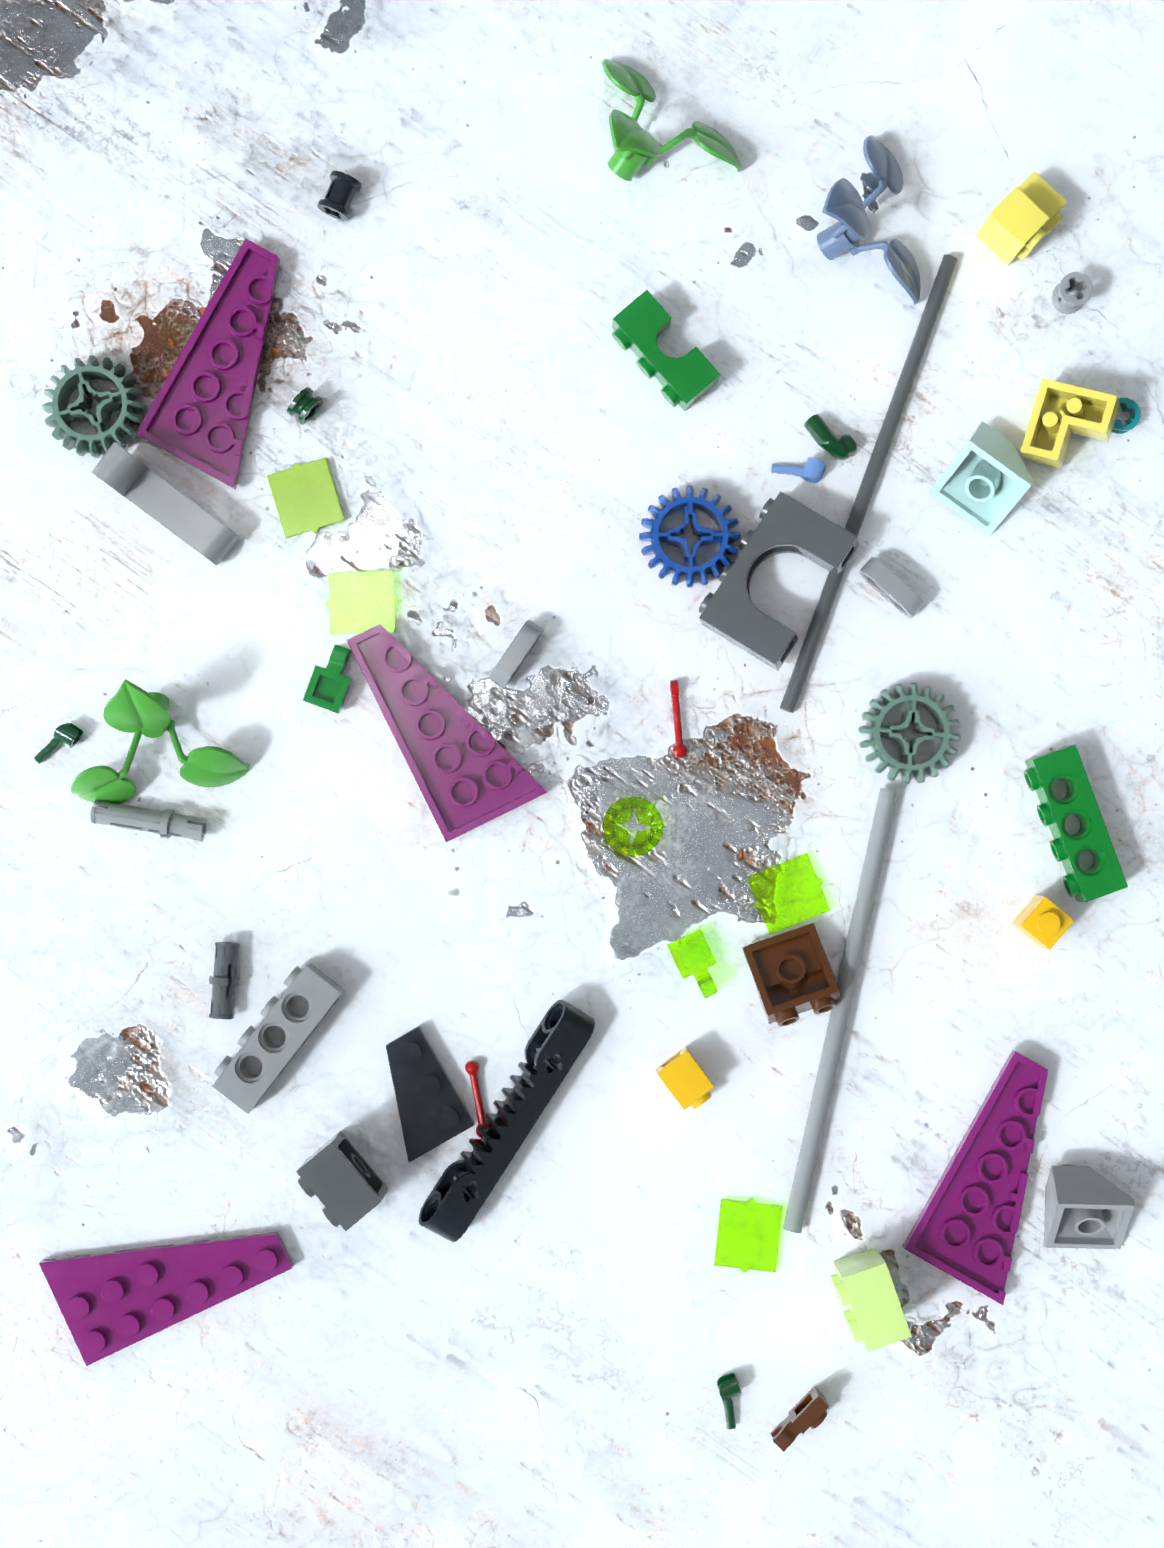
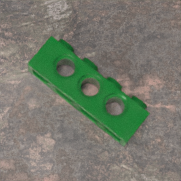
(1105, 873)

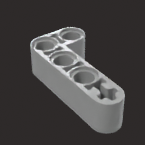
(165, 503)

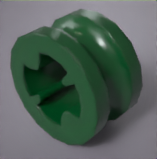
(305, 405)

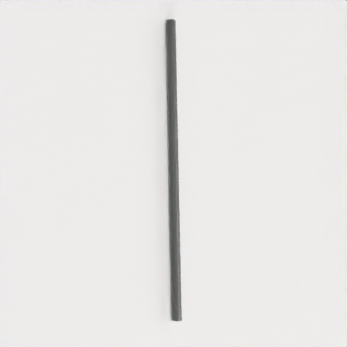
(871, 476)

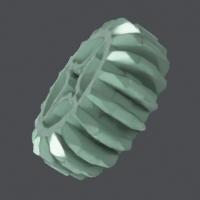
(79, 410)
(910, 716)

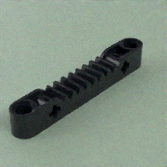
(452, 1203)

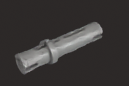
(159, 822)

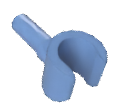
(812, 471)

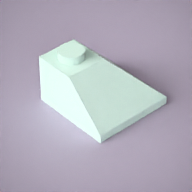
(984, 479)

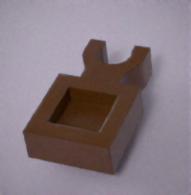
(806, 1413)

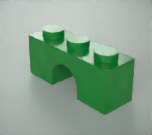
(682, 378)

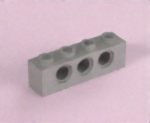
(248, 1089)

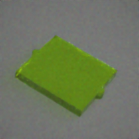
(361, 601)
(788, 893)
(748, 1235)

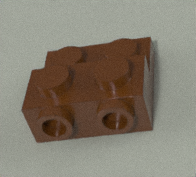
(792, 975)

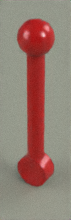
(679, 749)
(472, 1069)

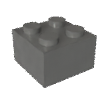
(341, 1182)

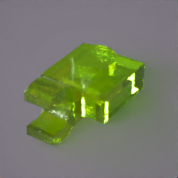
(693, 957)

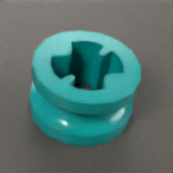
(1132, 407)

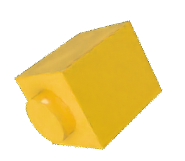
(1042, 922)
(685, 1079)

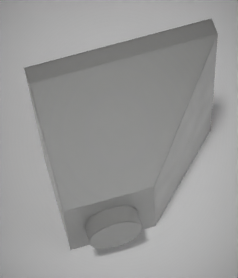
(1084, 1209)

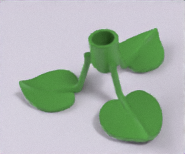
(638, 147)
(149, 715)

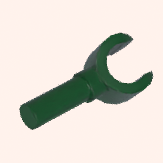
(65, 733)
(728, 1388)

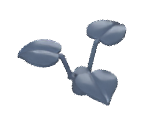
(854, 225)

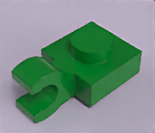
(328, 685)

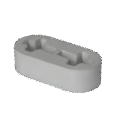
(891, 587)
(516, 653)

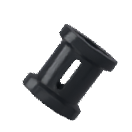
(339, 195)

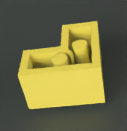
(1022, 218)
(1063, 411)

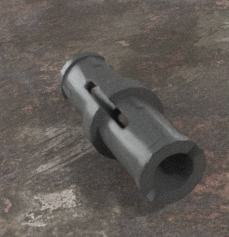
(224, 980)

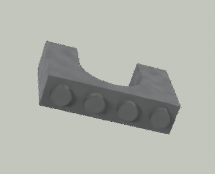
(784, 528)

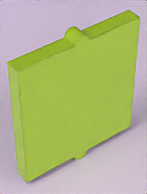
(305, 498)

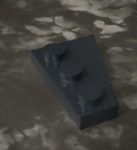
(424, 1095)

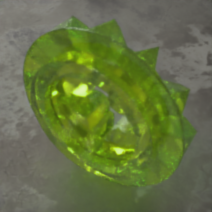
(644, 840)

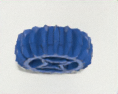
(672, 536)

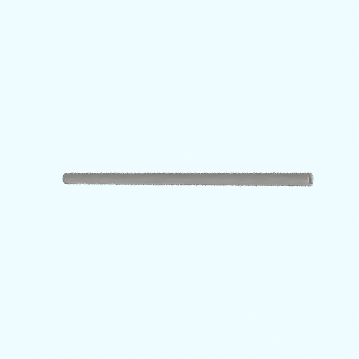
(840, 1013)

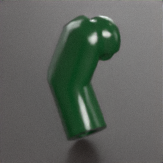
(828, 441)

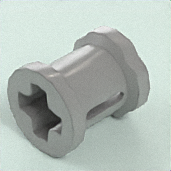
(1072, 282)

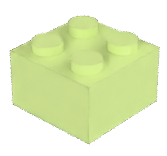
(873, 1304)

